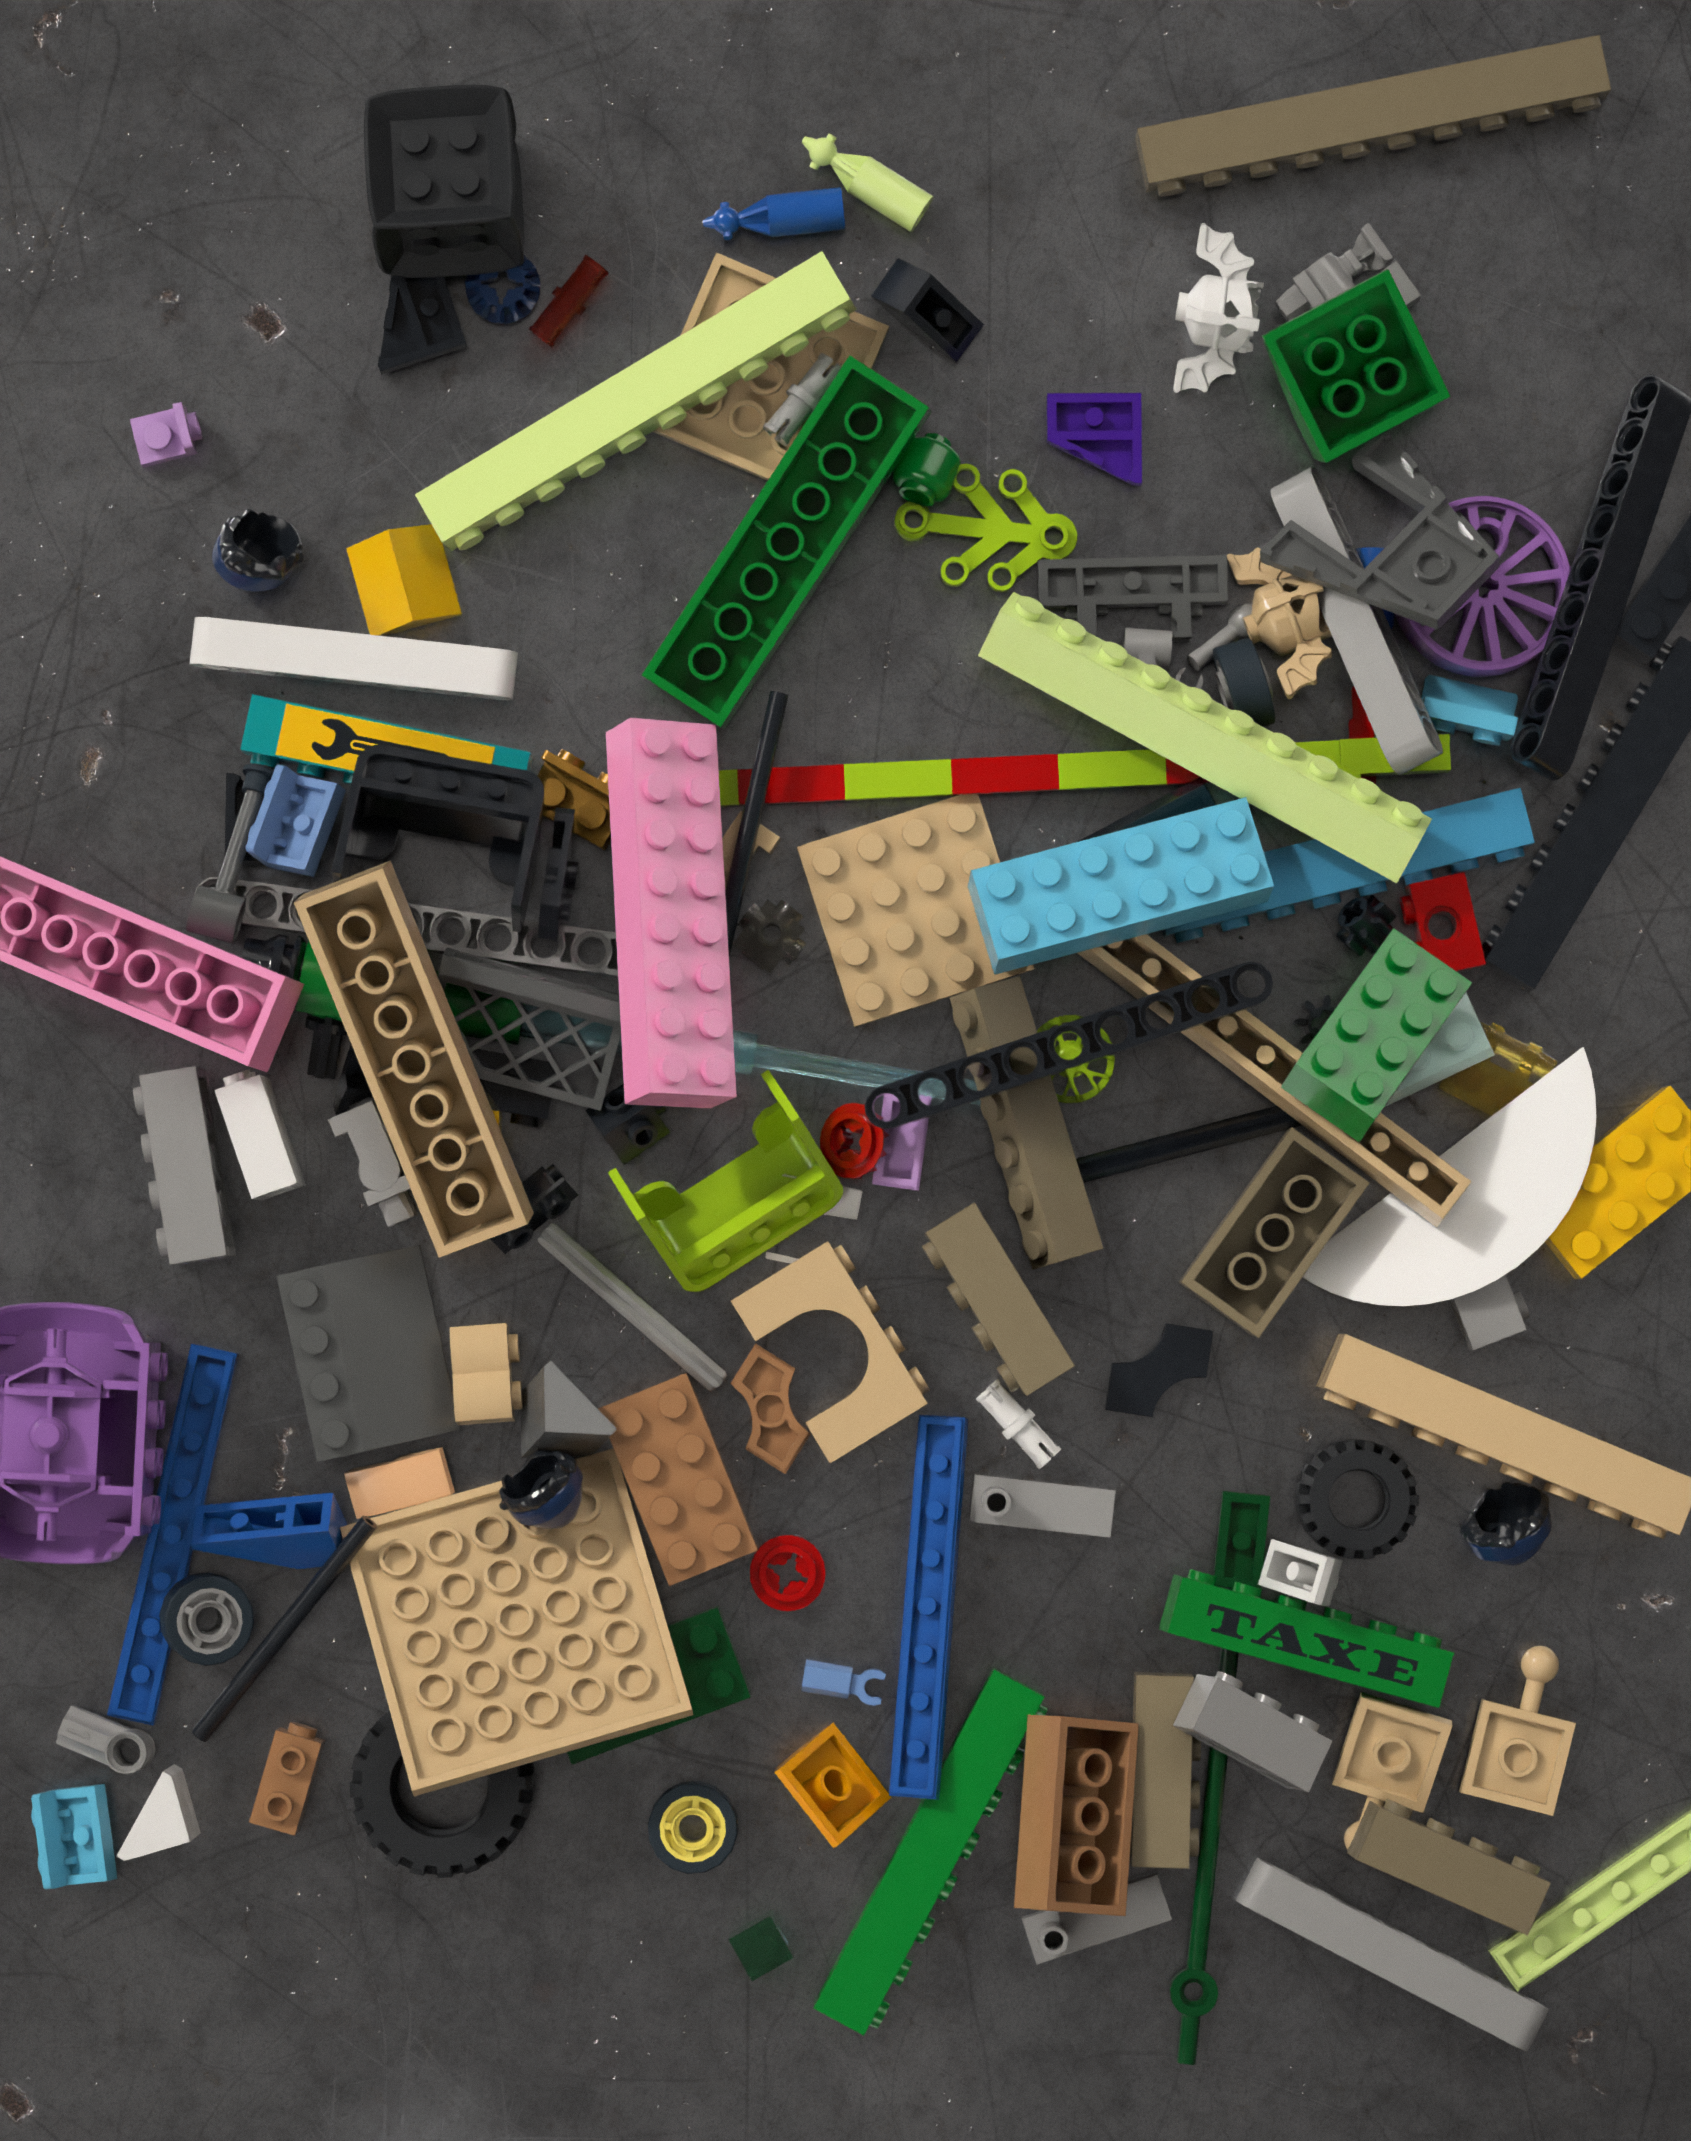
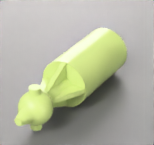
(872, 182)

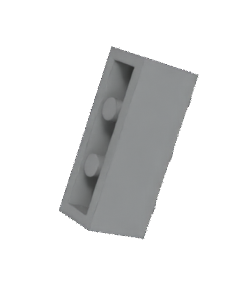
(1253, 1731)

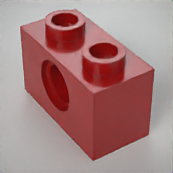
(1451, 898)

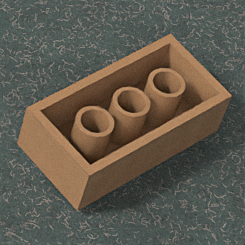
(679, 1479)
(1076, 1815)

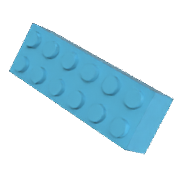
(1120, 885)

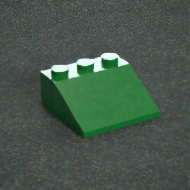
(1354, 367)

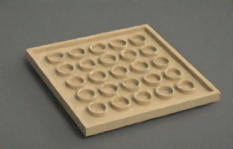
(514, 1633)

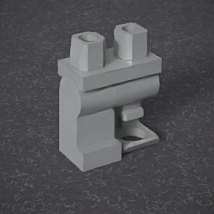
(1334, 275)
(378, 1164)

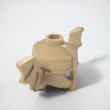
(1285, 619)

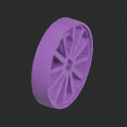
(1499, 594)

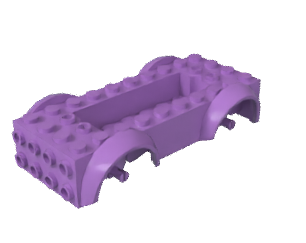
(77, 1432)

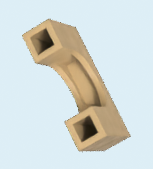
(823, 1283)

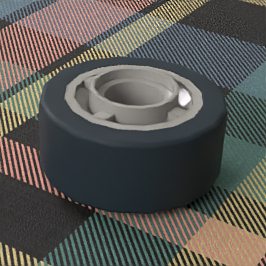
(1244, 681)
(228, 1634)

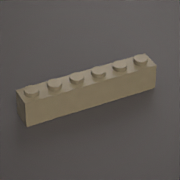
(1027, 1129)

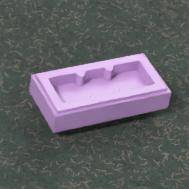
(903, 1147)

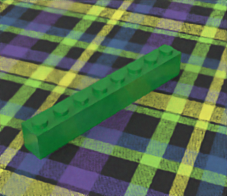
(927, 1854)

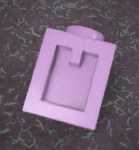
(166, 435)

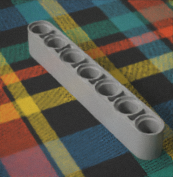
(1363, 634)
(1392, 1954)

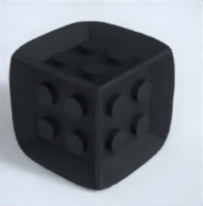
(444, 181)

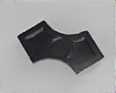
(1178, 1355)

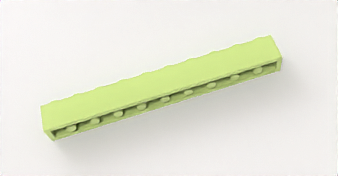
(636, 402)
(1205, 736)

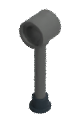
(217, 910)

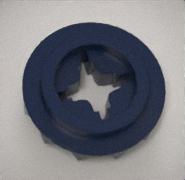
(517, 302)

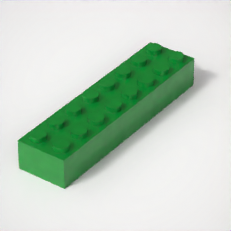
(787, 542)

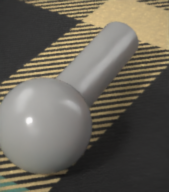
(1232, 632)

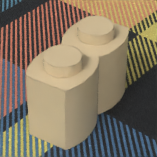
(484, 1374)

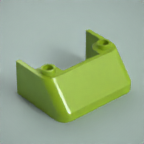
(740, 1205)

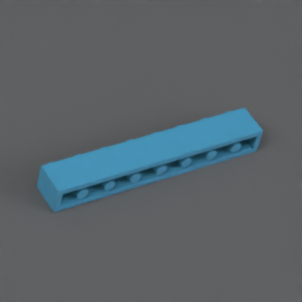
(1319, 874)

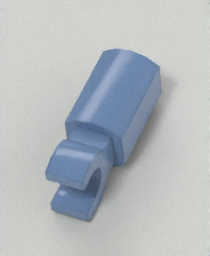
(839, 1681)

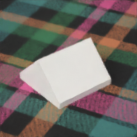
(164, 1820)

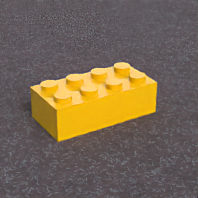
(1630, 1182)

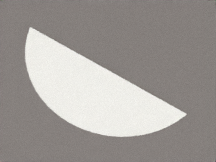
(1523, 1181)

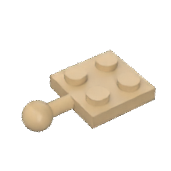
(1516, 1751)
(1390, 1754)

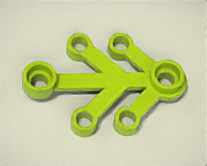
(994, 529)

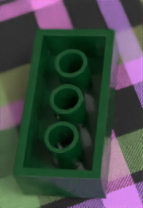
(708, 1670)

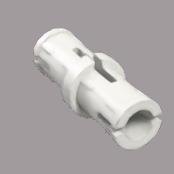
(1018, 1424)

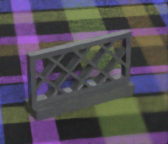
(545, 993)

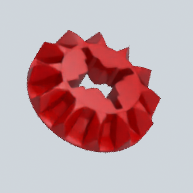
(837, 1139)
(766, 1581)

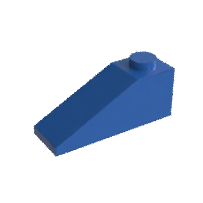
(274, 1531)

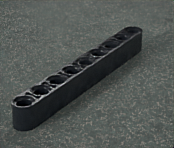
(1601, 577)
(1086, 1028)

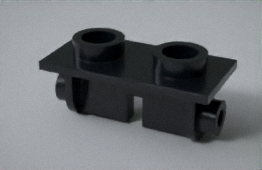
(549, 1198)

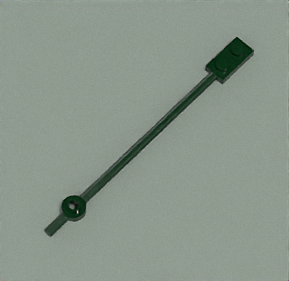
(1238, 1559)

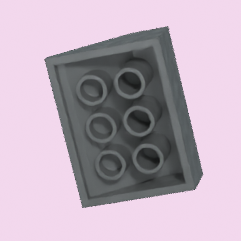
(368, 1352)

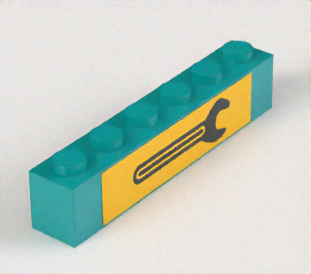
(333, 740)

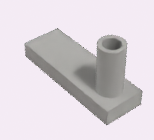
(1042, 1505)
(1062, 1933)

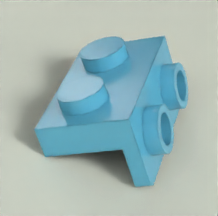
(1470, 709)
(73, 1836)

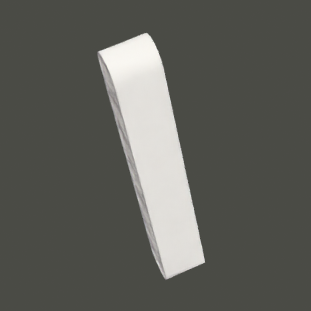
(353, 658)

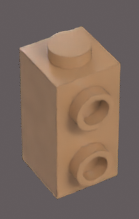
(288, 1778)

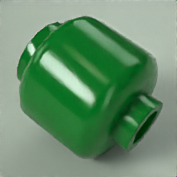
(927, 470)

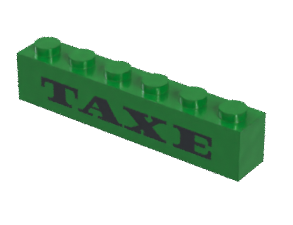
(1305, 1639)

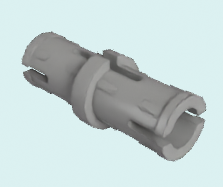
(802, 400)

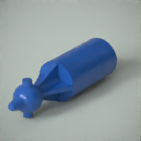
(783, 214)

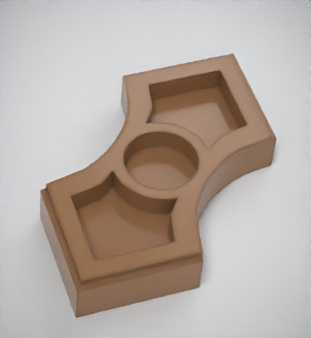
(765, 1386)

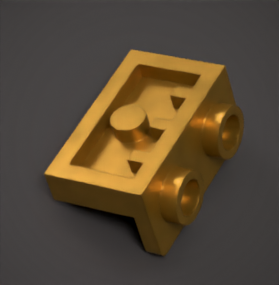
(575, 789)

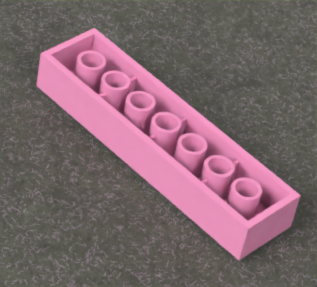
(670, 914)
(143, 967)

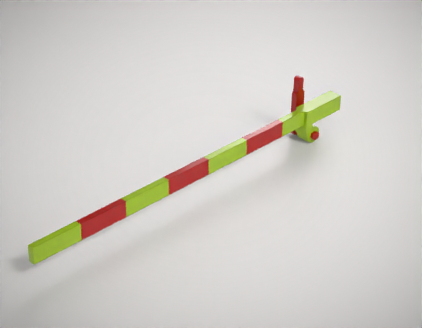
(1357, 755)

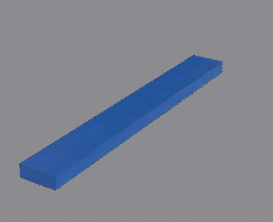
(168, 1546)
(928, 1607)

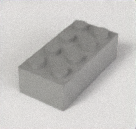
(186, 1166)

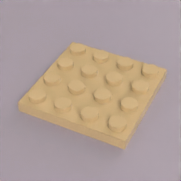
(734, 424)
(902, 907)

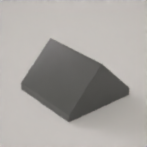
(560, 1417)

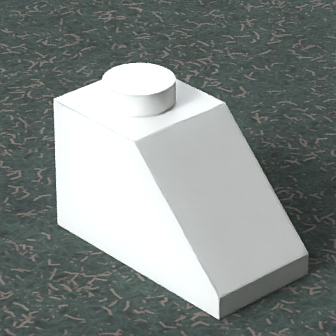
(1300, 1572)

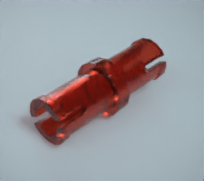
(568, 301)

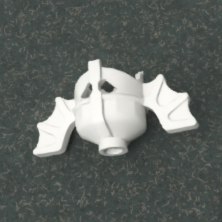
(1217, 312)

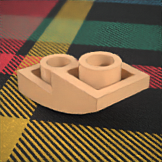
(399, 1483)

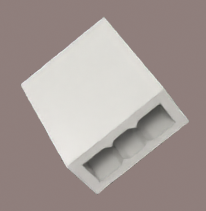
(259, 1135)

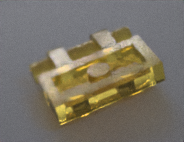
(1491, 1086)

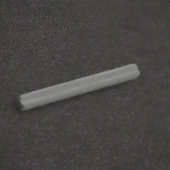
(632, 1307)

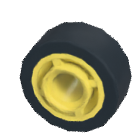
(687, 1854)

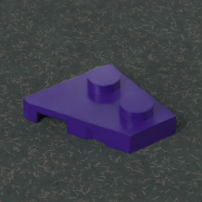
(1099, 430)

